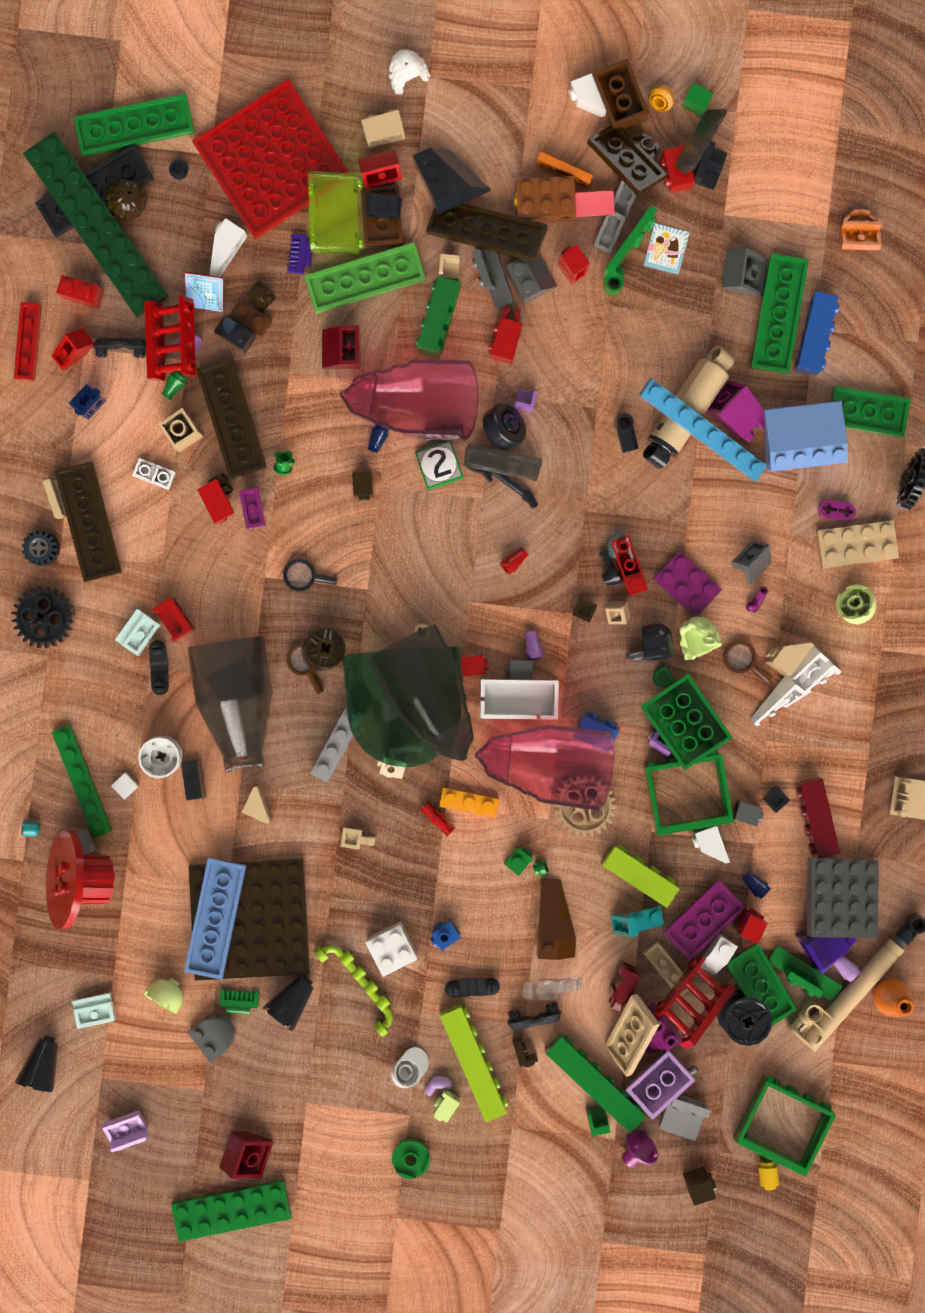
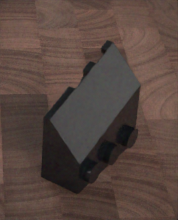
(447, 179)

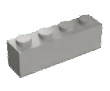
(333, 750)

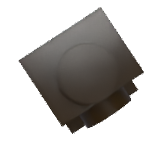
(260, 296)

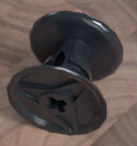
(745, 1019)

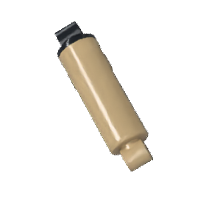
(697, 393)

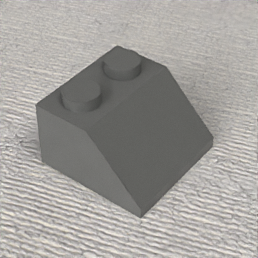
(744, 272)
(530, 278)

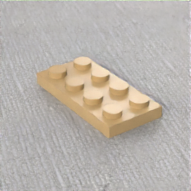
(857, 544)
(631, 1035)

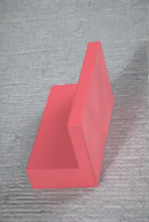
(594, 203)

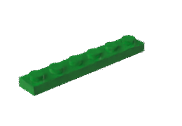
(82, 781)

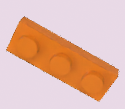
(564, 168)

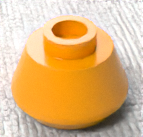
(661, 98)

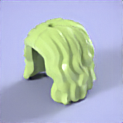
(698, 637)

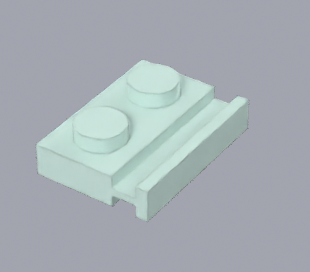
(138, 632)
(94, 1010)

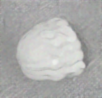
(405, 66)

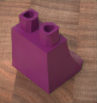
(737, 410)
(665, 1035)

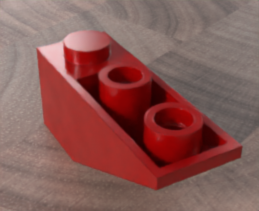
(629, 566)

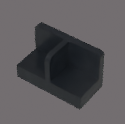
(710, 167)

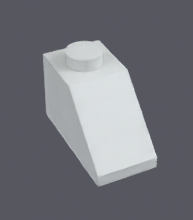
(586, 95)
(710, 842)
(718, 954)

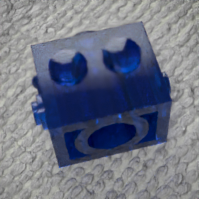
(81, 401)

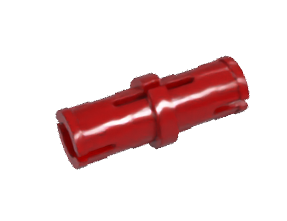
(437, 818)

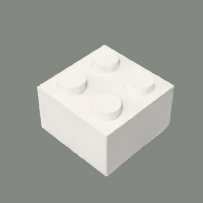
(391, 949)

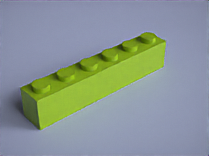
(473, 1062)

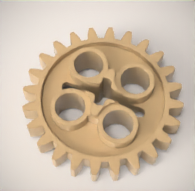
(595, 824)

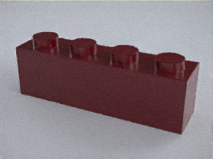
(817, 817)

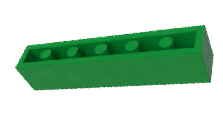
(595, 1082)

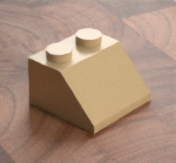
(788, 657)

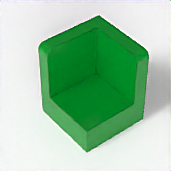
(697, 99)
(597, 1120)

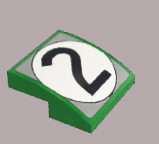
(439, 465)

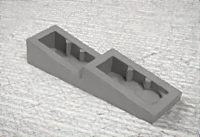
(613, 223)

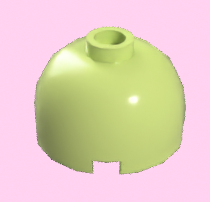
(856, 604)
(166, 994)

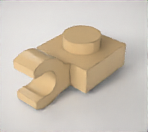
(353, 838)

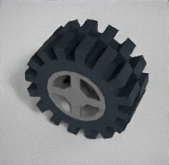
(33, 548)

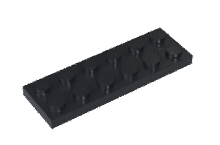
(124, 165)

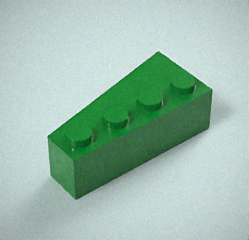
(438, 318)

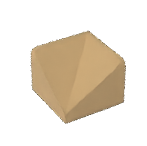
(617, 612)

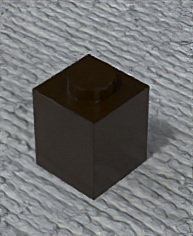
(363, 485)

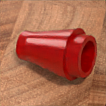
(513, 561)

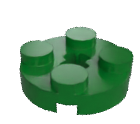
(415, 1168)

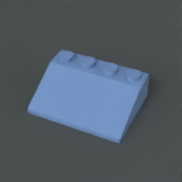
(805, 436)

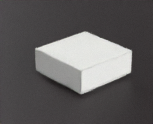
(125, 785)

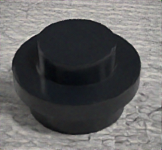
(178, 169)

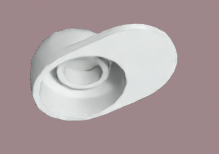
(410, 1068)

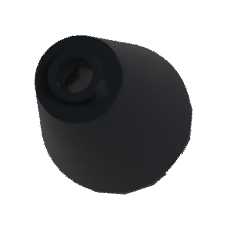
(290, 1002)
(40, 1066)

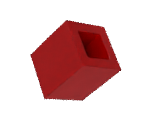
(474, 665)

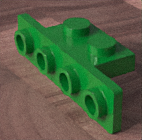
(804, 975)

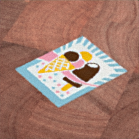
(666, 248)

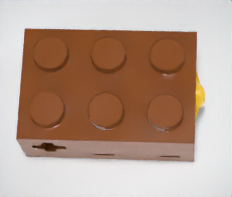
(546, 199)

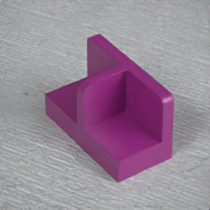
(252, 508)

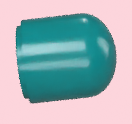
(30, 828)

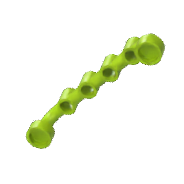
(369, 987)

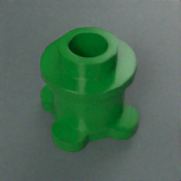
(283, 462)

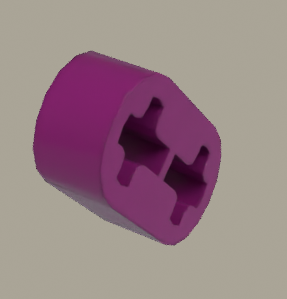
(837, 505)

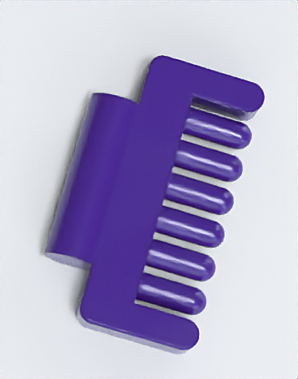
(303, 254)

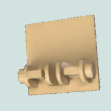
(908, 798)

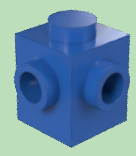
(444, 934)

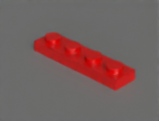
(27, 341)

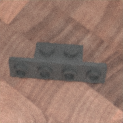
(492, 276)

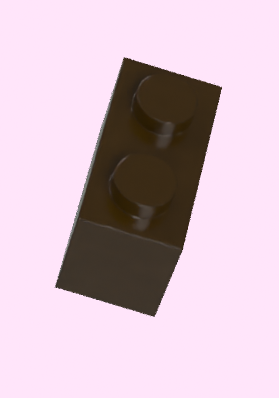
(700, 1186)

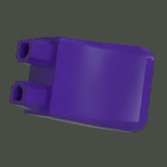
(824, 950)

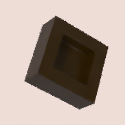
(584, 610)

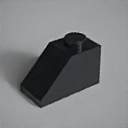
(235, 334)

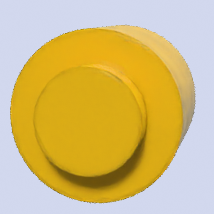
(768, 1174)

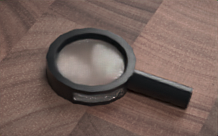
(301, 575)

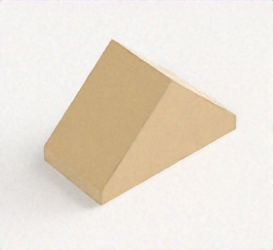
(256, 806)

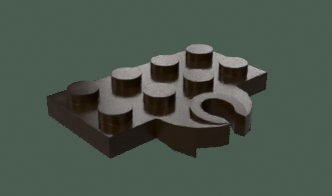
(629, 157)

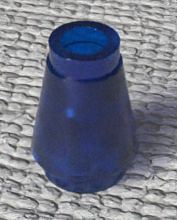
(377, 438)
(756, 885)

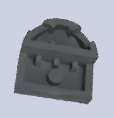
(213, 1035)

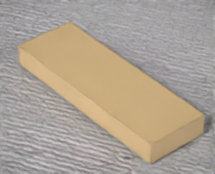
(664, 965)

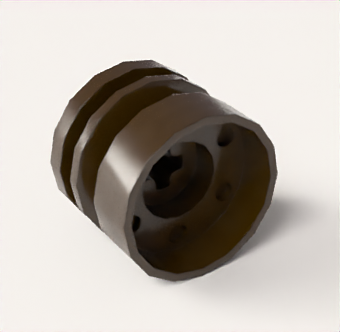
(314, 657)

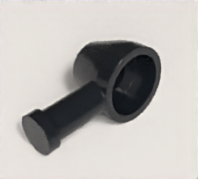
(611, 575)

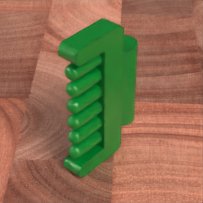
(239, 1005)

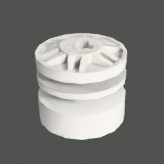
(157, 767)

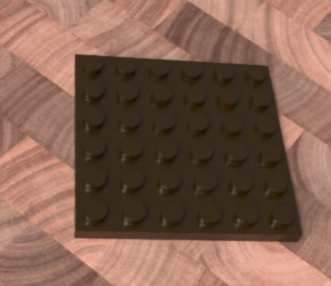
(269, 921)

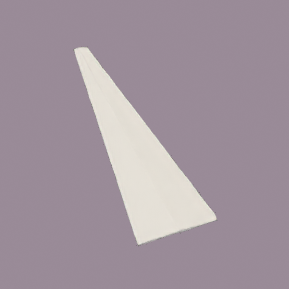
(810, 672)

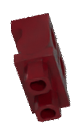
(623, 985)

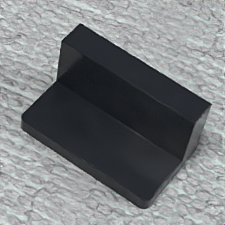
(193, 780)

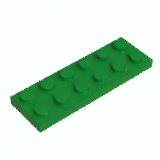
(134, 125)
(779, 313)
(231, 1210)

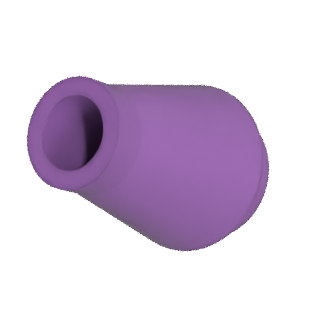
(533, 646)

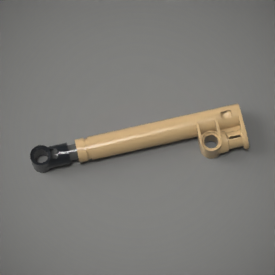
(819, 1026)

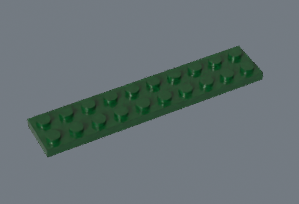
(94, 223)

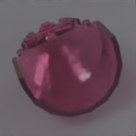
(418, 399)
(553, 764)

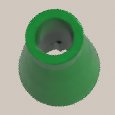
(174, 384)

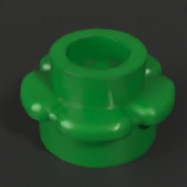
(540, 868)

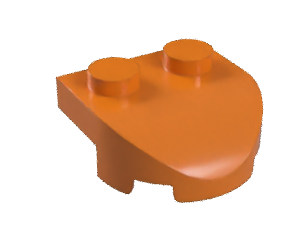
(860, 231)

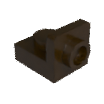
(521, 1051)

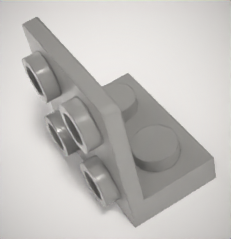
(684, 1117)

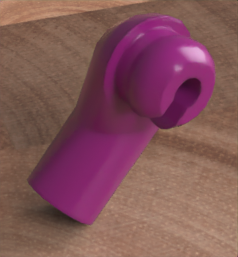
(757, 601)

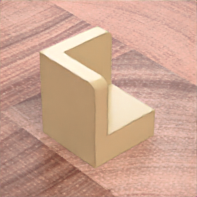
(449, 266)

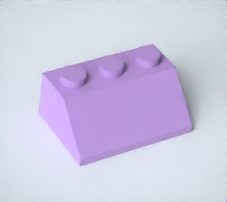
(660, 1083)

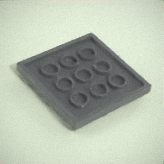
(842, 898)

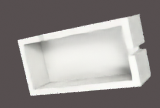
(519, 699)

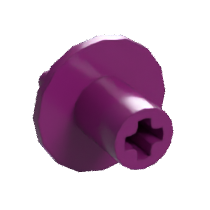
(639, 1149)

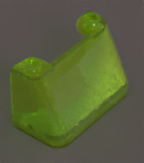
(334, 213)

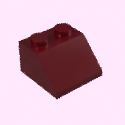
(245, 1155)

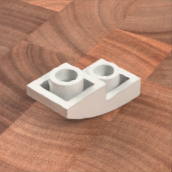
(153, 473)

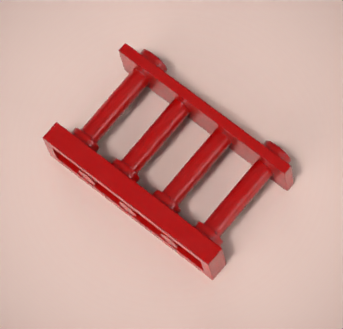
(155, 338)
(711, 1007)

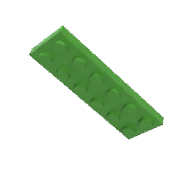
(365, 278)

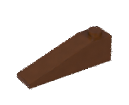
(555, 926)

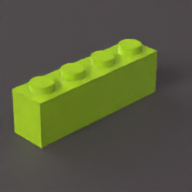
(639, 875)

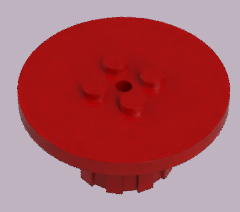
(75, 879)

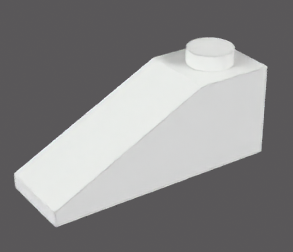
(226, 244)

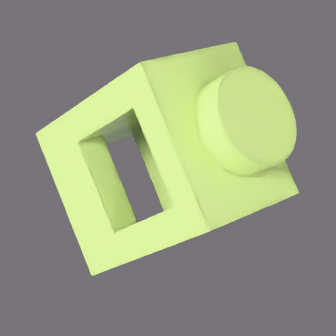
(445, 1105)

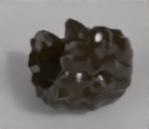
(126, 205)

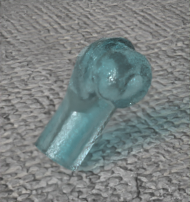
(618, 534)

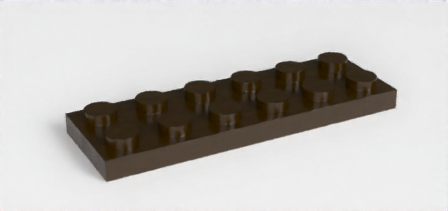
(489, 230)
(231, 418)
(88, 521)

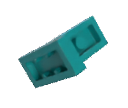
(636, 921)

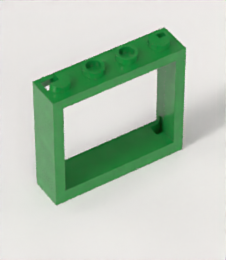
(693, 824)
(803, 1166)

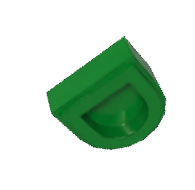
(662, 677)

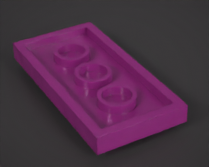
(704, 919)

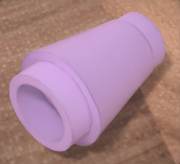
(847, 969)

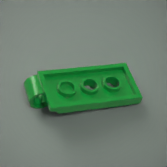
(613, 270)

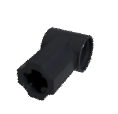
(626, 435)

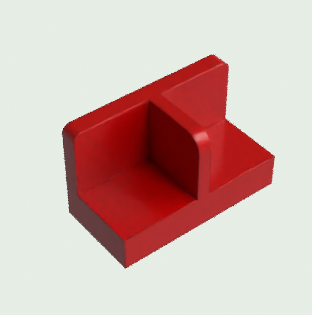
(216, 501)

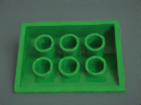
(686, 722)

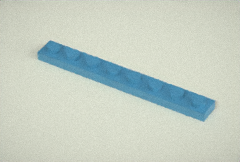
(702, 429)

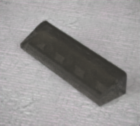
(700, 140)
(502, 462)

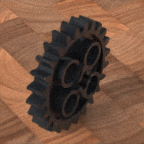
(912, 481)
(34, 603)

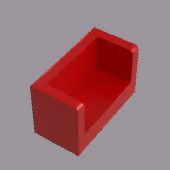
(174, 619)

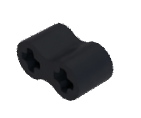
(383, 206)

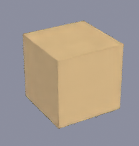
(180, 430)

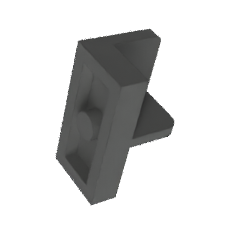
(753, 560)

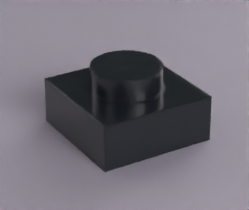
(776, 799)

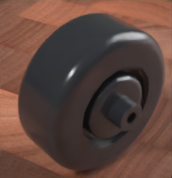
(504, 426)

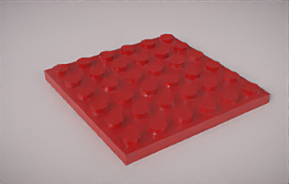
(266, 156)

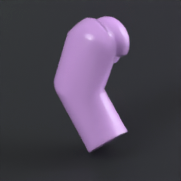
(438, 1082)

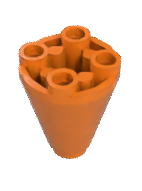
(893, 998)

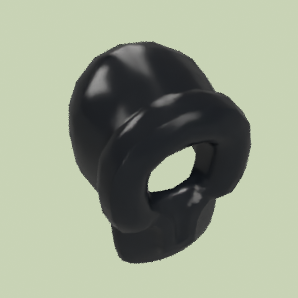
(657, 643)

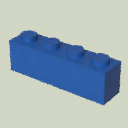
(816, 333)

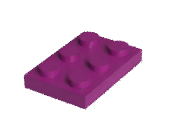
(687, 584)

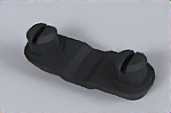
(104, 344)
(159, 667)
(472, 987)
(551, 1016)

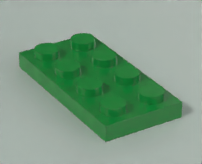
(873, 411)
(759, 981)

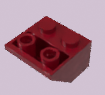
(341, 347)

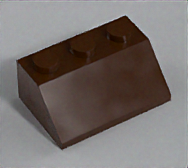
(621, 95)

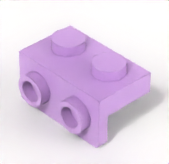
(126, 1131)

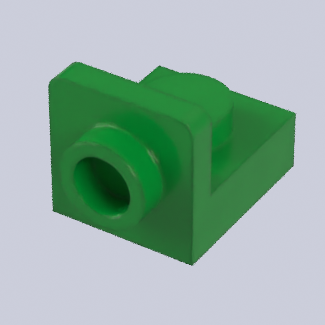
(519, 859)

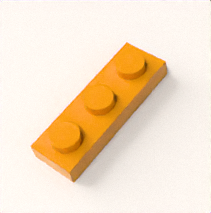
(469, 802)

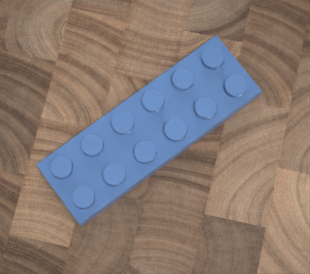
(215, 918)

